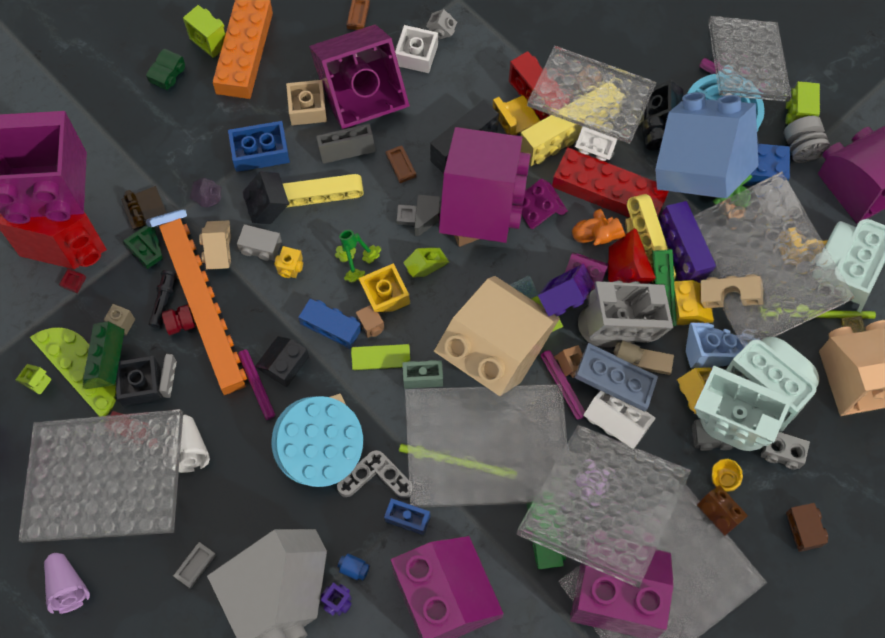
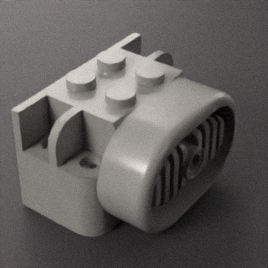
(625, 313)

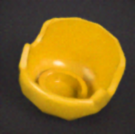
(727, 474)

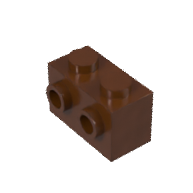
(722, 510)
(807, 527)

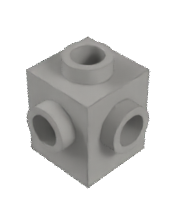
(442, 24)

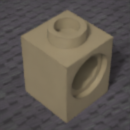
(120, 317)

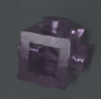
(205, 192)

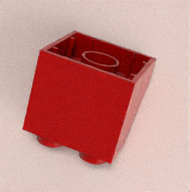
(55, 242)

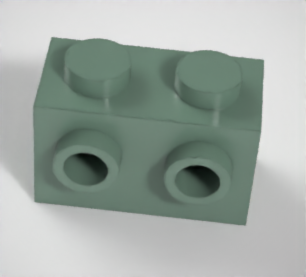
(422, 374)

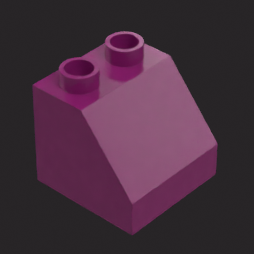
(446, 588)
(621, 607)

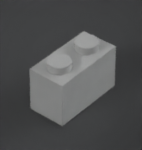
(259, 242)

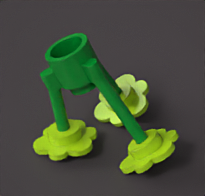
(347, 251)

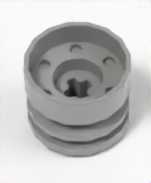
(806, 139)

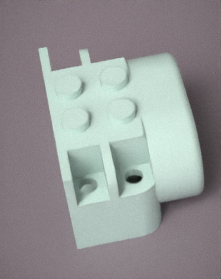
(858, 255)
(778, 368)
(740, 410)

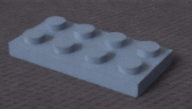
(616, 377)

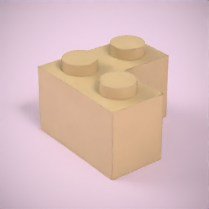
(216, 240)

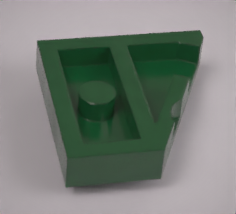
(145, 246)

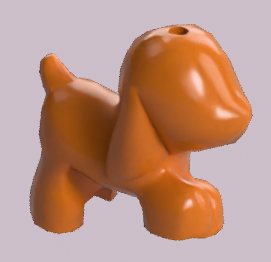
(598, 229)

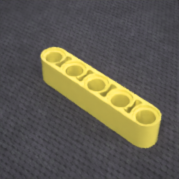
(323, 190)
(647, 224)

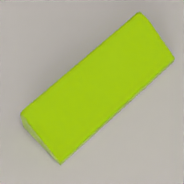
(380, 356)

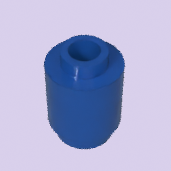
(353, 567)

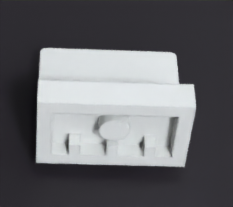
(596, 143)

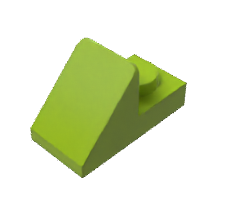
(34, 378)

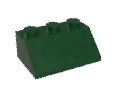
(103, 355)

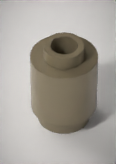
(628, 352)

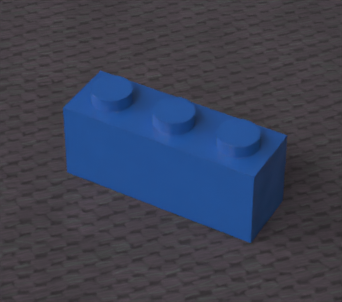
(330, 323)

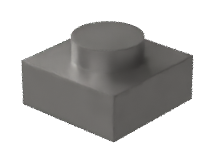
(406, 215)

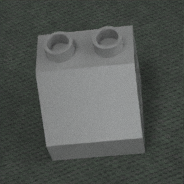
(273, 585)

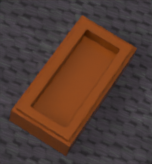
(358, 14)
(401, 164)

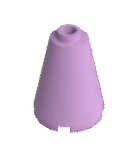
(63, 585)

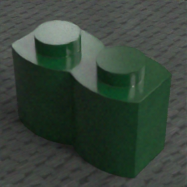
(165, 69)

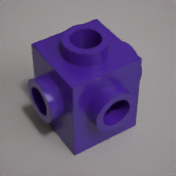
(333, 592)

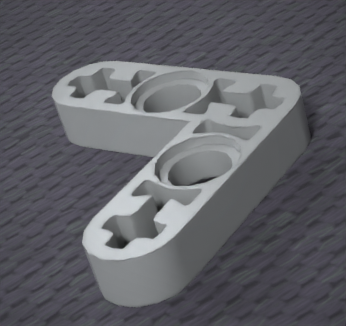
(379, 470)

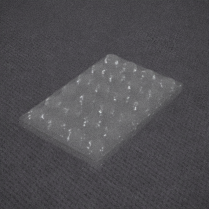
(749, 58)
(592, 94)

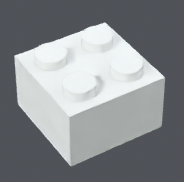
(416, 48)

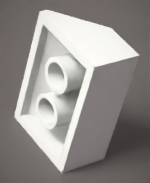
(619, 418)

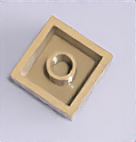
(306, 102)

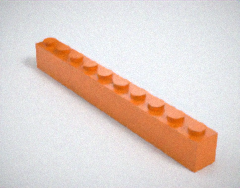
(202, 306)

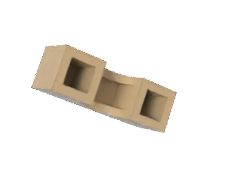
(714, 290)

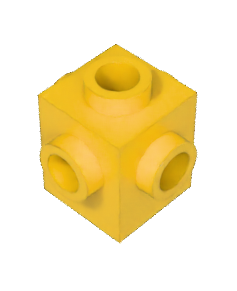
(289, 262)

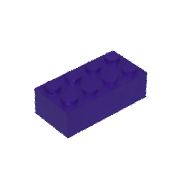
(685, 239)
(566, 290)

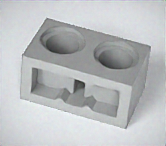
(786, 444)

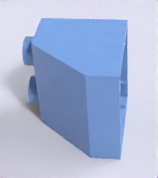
(708, 146)

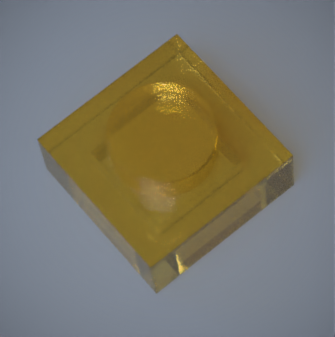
(855, 323)

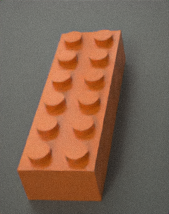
(242, 48)

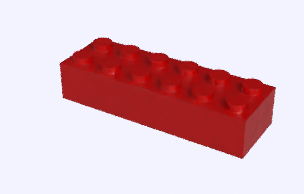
(604, 183)

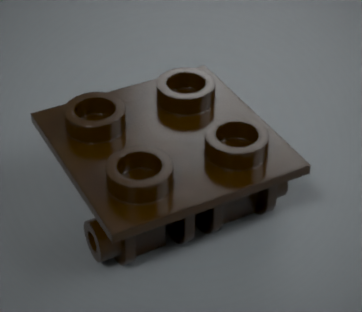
(142, 206)

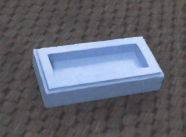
(158, 220)

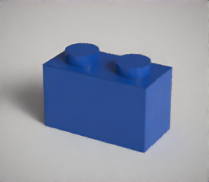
(407, 516)

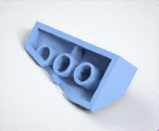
(711, 346)

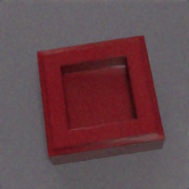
(72, 281)

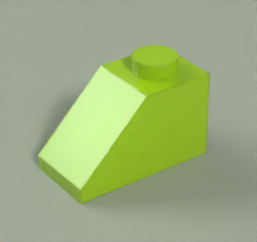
(425, 261)

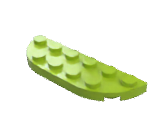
(69, 355)

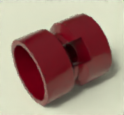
(178, 320)

